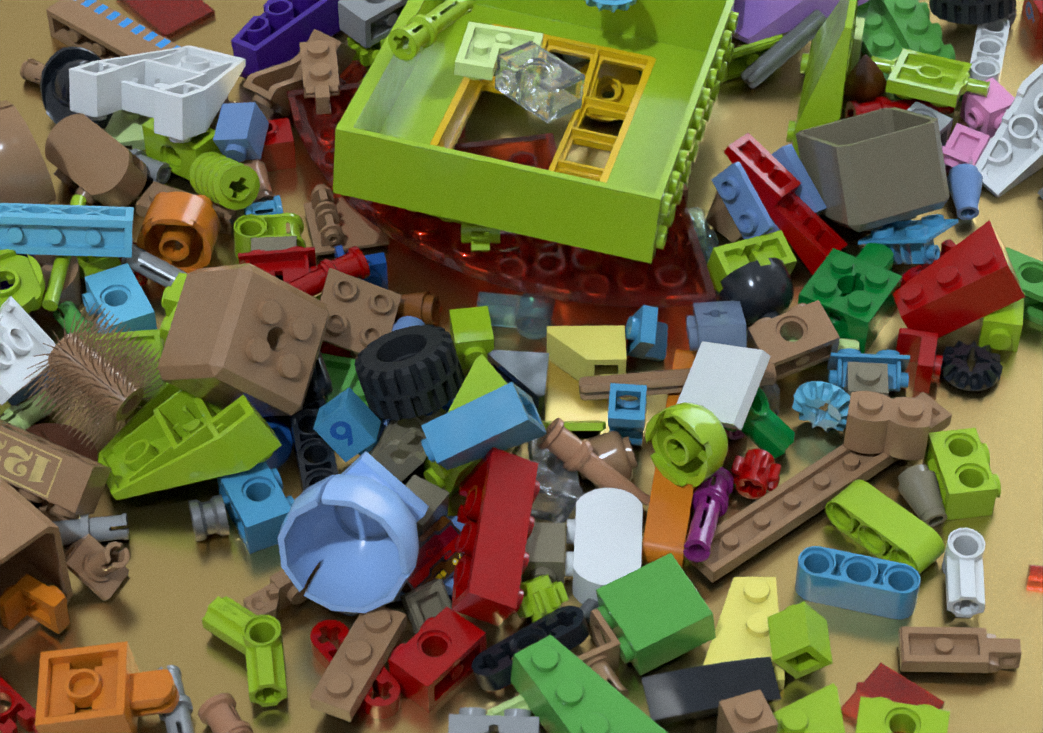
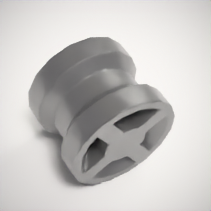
(209, 517)

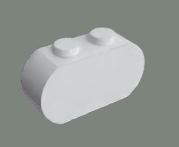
(604, 540)

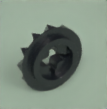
(957, 373)

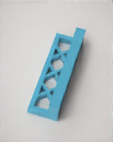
(66, 229)

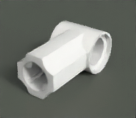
(964, 572)

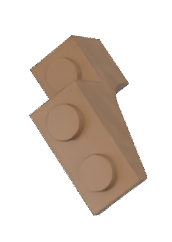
(272, 83)

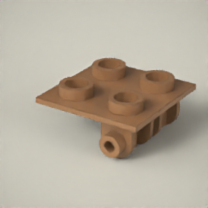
(337, 223)
(357, 311)

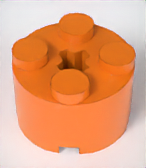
(180, 230)

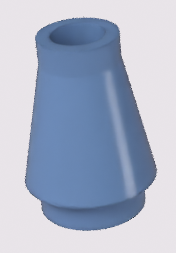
(965, 189)

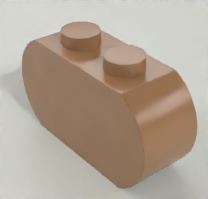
(94, 162)

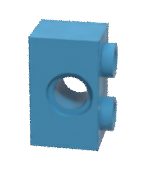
(256, 504)

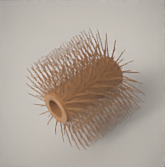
(95, 376)

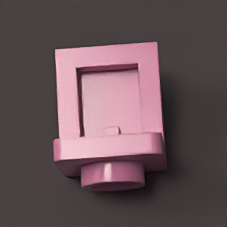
(964, 147)

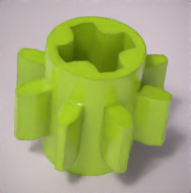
(479, 236)
(541, 597)

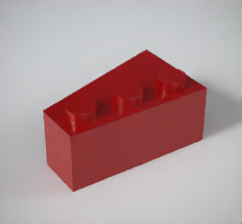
(960, 285)

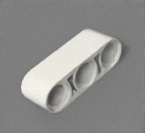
(989, 50)

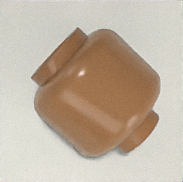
(614, 451)

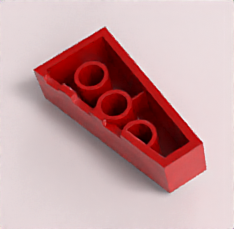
(494, 536)

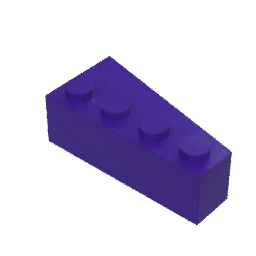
(280, 30)

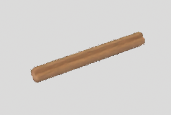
(657, 382)

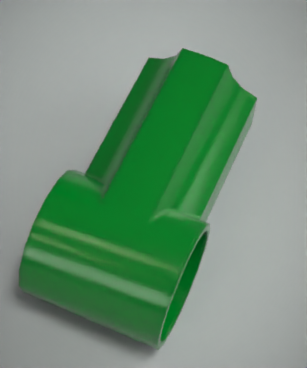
(766, 428)

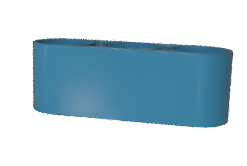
(857, 582)

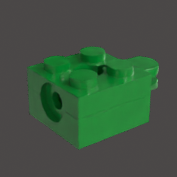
(856, 292)

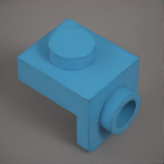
(645, 335)

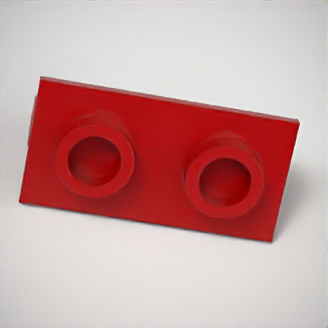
(287, 262)

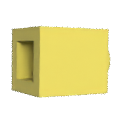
(588, 349)

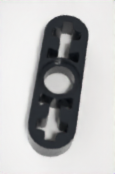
(494, 665)

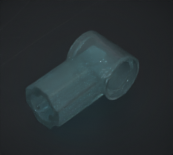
(526, 313)

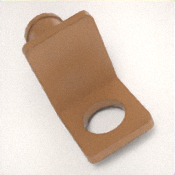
(98, 566)
(607, 655)

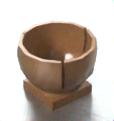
(22, 166)

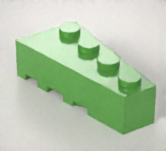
(572, 695)

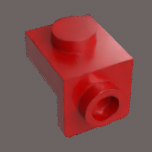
(922, 350)

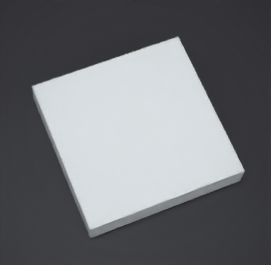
(725, 381)

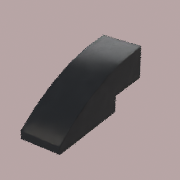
(698, 689)

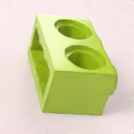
(734, 255)
(962, 473)

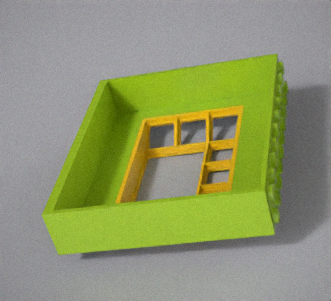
(410, 113)

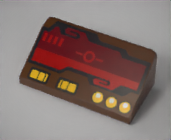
(435, 555)

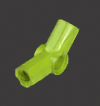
(259, 640)

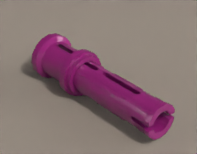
(709, 504)

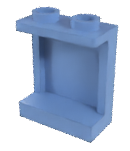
(745, 203)

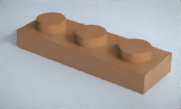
(358, 662)

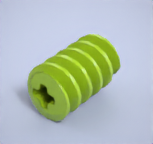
(224, 180)

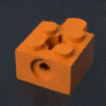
(99, 678)

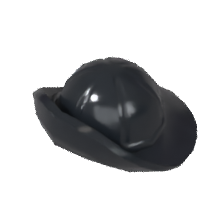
(55, 82)

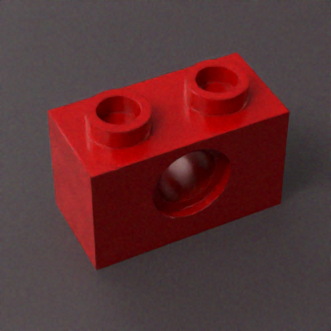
(436, 658)

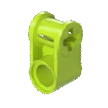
(271, 225)

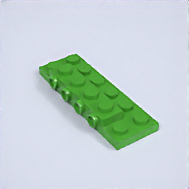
(900, 25)

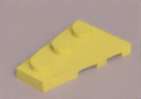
(743, 623)

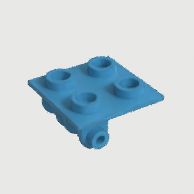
(911, 239)

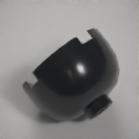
(760, 289)

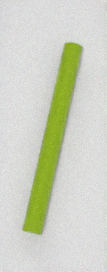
(59, 270)

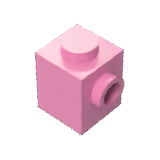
(983, 112)

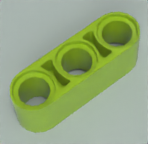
(884, 526)

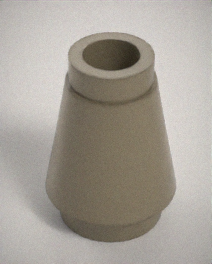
(922, 493)

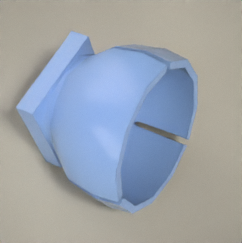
(360, 534)

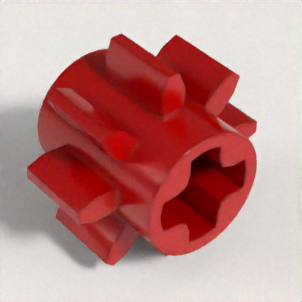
(755, 473)

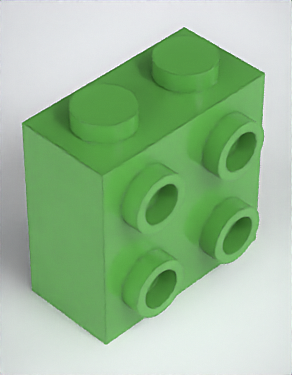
(655, 614)

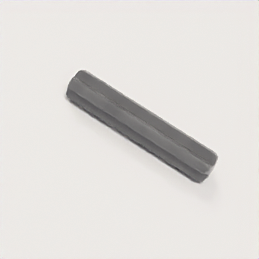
(783, 49)

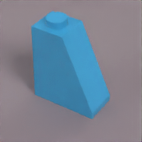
(493, 420)

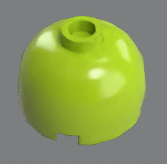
(687, 443)

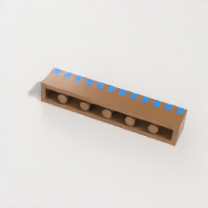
(101, 30)

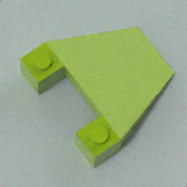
(826, 71)
(184, 442)

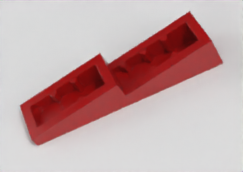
(776, 188)

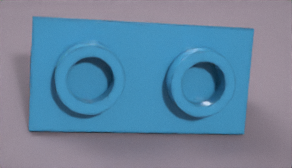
(896, 366)

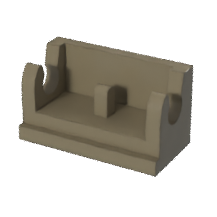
(400, 444)

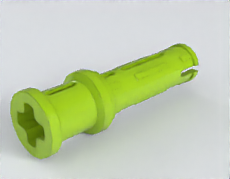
(424, 29)

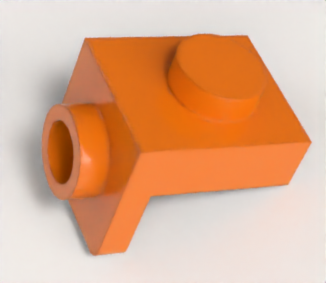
(36, 600)

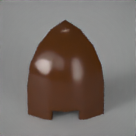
(864, 82)

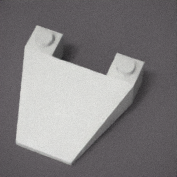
(172, 85)

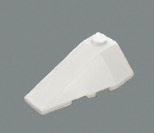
(1018, 142)

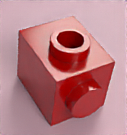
(279, 146)

